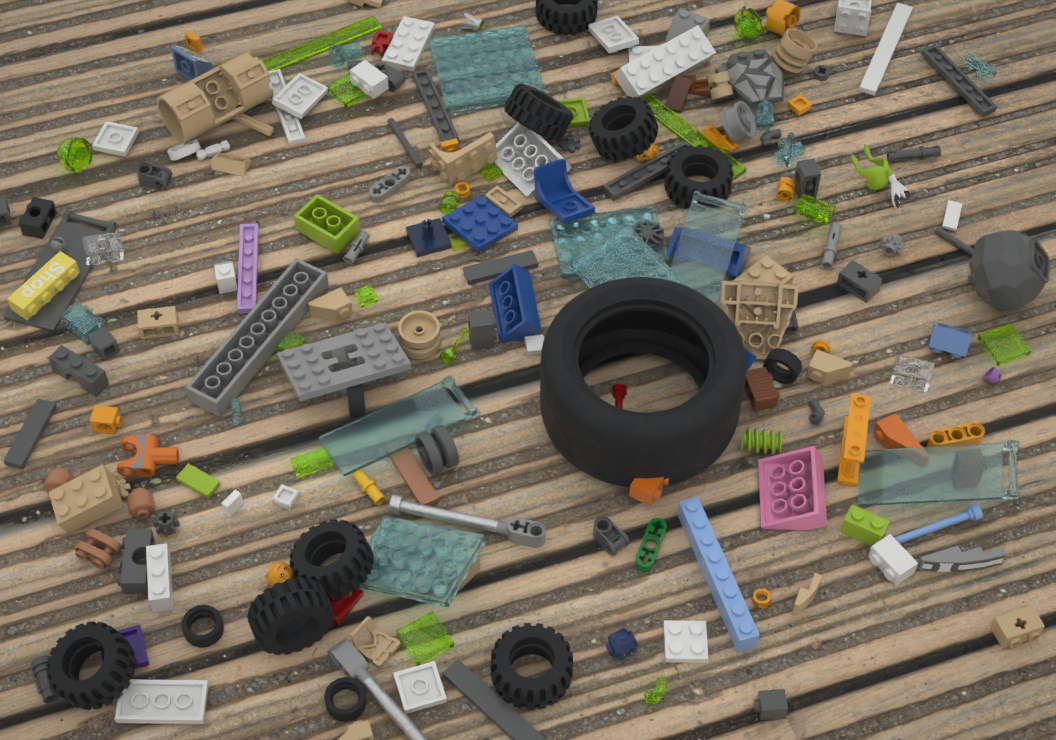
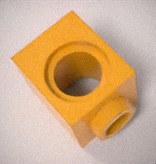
(105, 419)

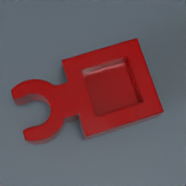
(380, 42)

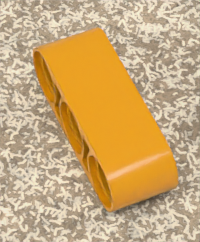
(957, 435)

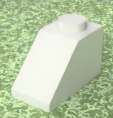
(225, 277)

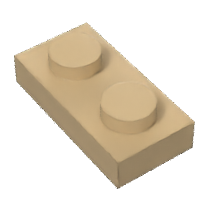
(504, 201)

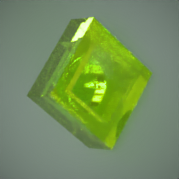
(365, 296)

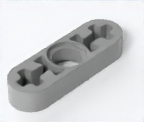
(378, 195)

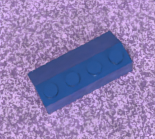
(514, 304)

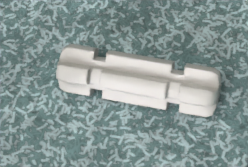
(212, 150)

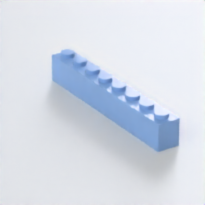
(718, 575)

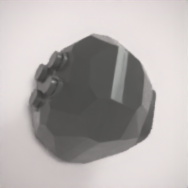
(1008, 269)

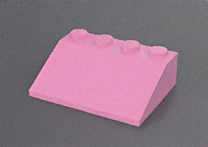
(792, 490)

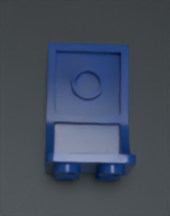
(558, 195)

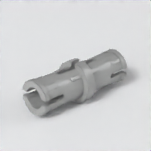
(361, 239)

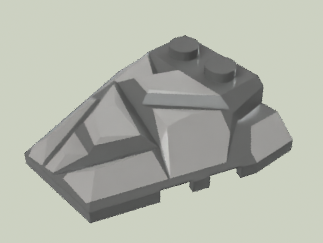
(755, 76)

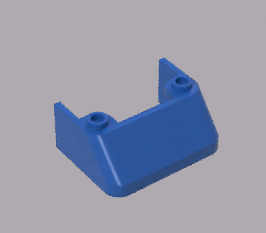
(738, 257)

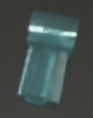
(339, 54)

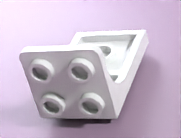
(853, 17)

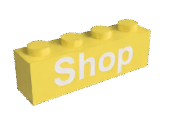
(43, 285)

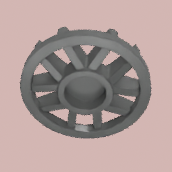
(650, 234)

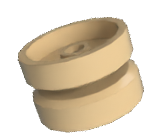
(419, 334)

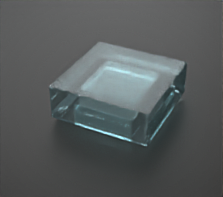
(236, 411)

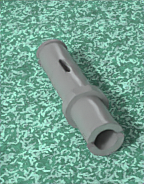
(830, 251)

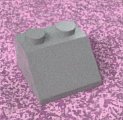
(686, 20)

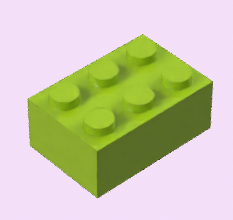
(327, 224)

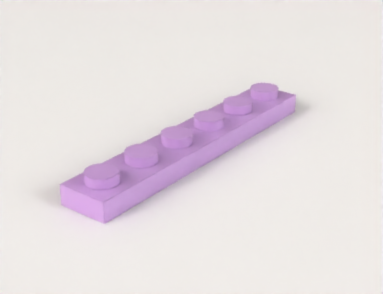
(247, 267)

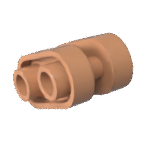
(97, 548)

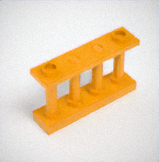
(853, 440)

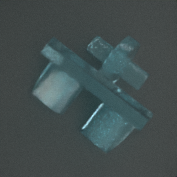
(765, 115)
(789, 150)

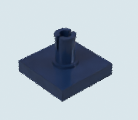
(428, 237)

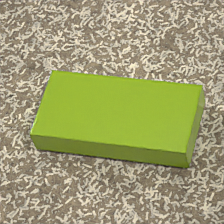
(198, 481)

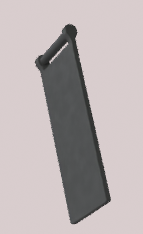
(50, 314)

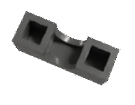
(68, 364)
(134, 576)

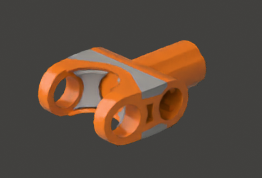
(146, 457)

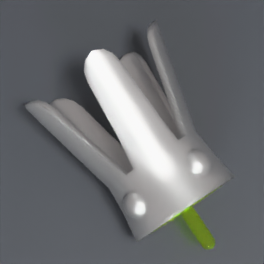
(476, 23)

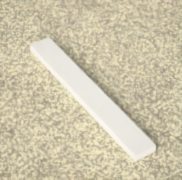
(885, 49)

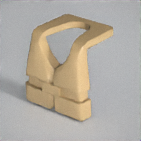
(382, 646)

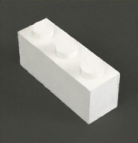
(159, 578)

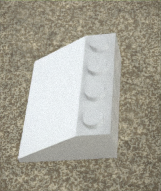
(521, 153)

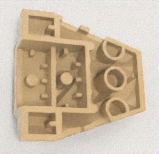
(759, 312)

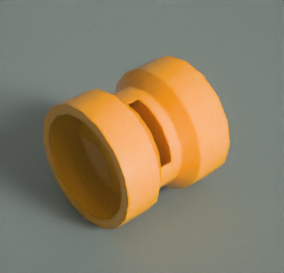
(785, 189)

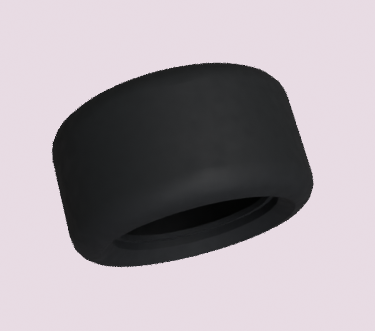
(649, 319)

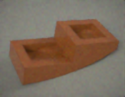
(699, 87)

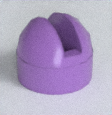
(992, 375)

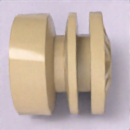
(794, 50)

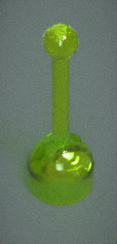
(449, 355)

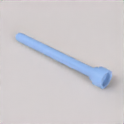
(972, 513)

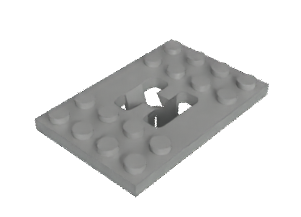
(315, 376)

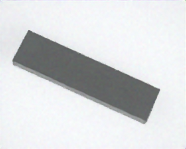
(493, 268)
(30, 433)

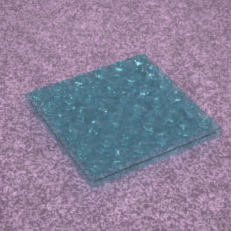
(484, 67)

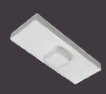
(952, 215)

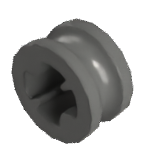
(824, 69)

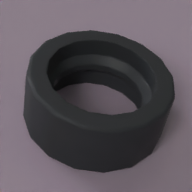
(787, 359)
(356, 401)
(198, 612)
(343, 684)

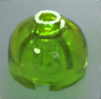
(748, 24)
(74, 154)

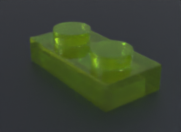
(311, 462)

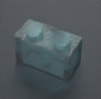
(81, 321)

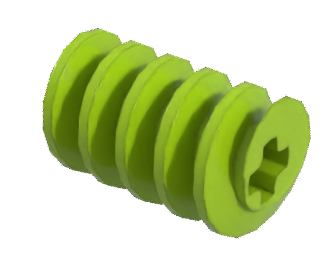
(761, 441)

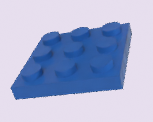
(479, 223)

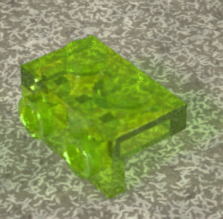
(814, 209)

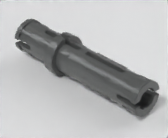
(918, 153)

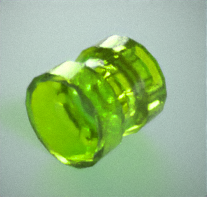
(450, 202)

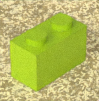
(864, 525)

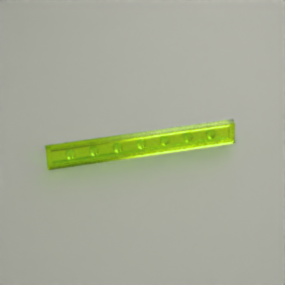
(322, 44)
(686, 131)

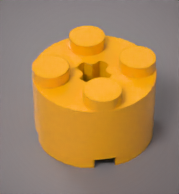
(782, 17)

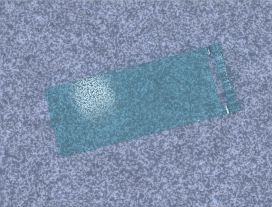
(707, 244)
(396, 426)
(937, 474)

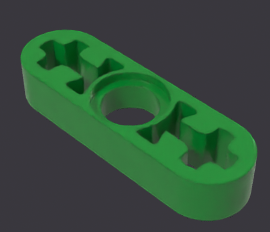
(651, 552)

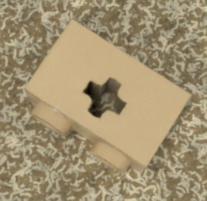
(158, 322)
(1017, 627)

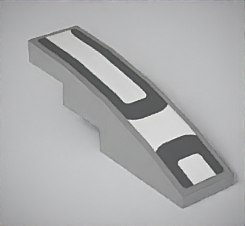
(953, 560)

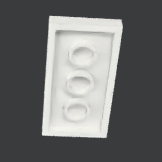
(408, 43)
(163, 702)

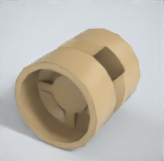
(720, 85)

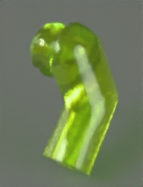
(658, 694)

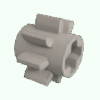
(892, 244)

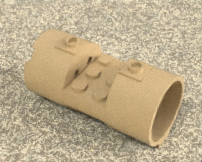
(215, 97)

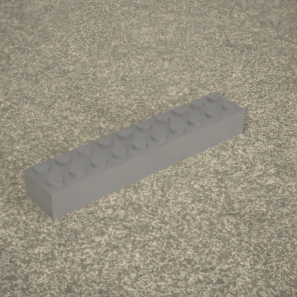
(256, 337)

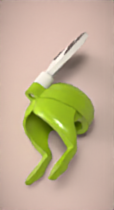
(881, 176)

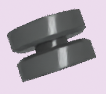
(437, 449)

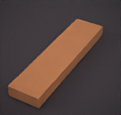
(414, 477)

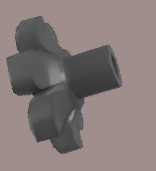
(569, 143)

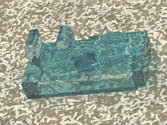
(982, 66)

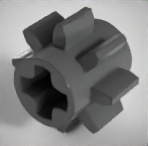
(166, 523)

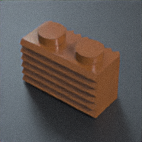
(761, 389)

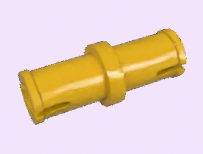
(369, 487)

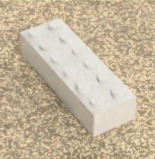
(665, 63)

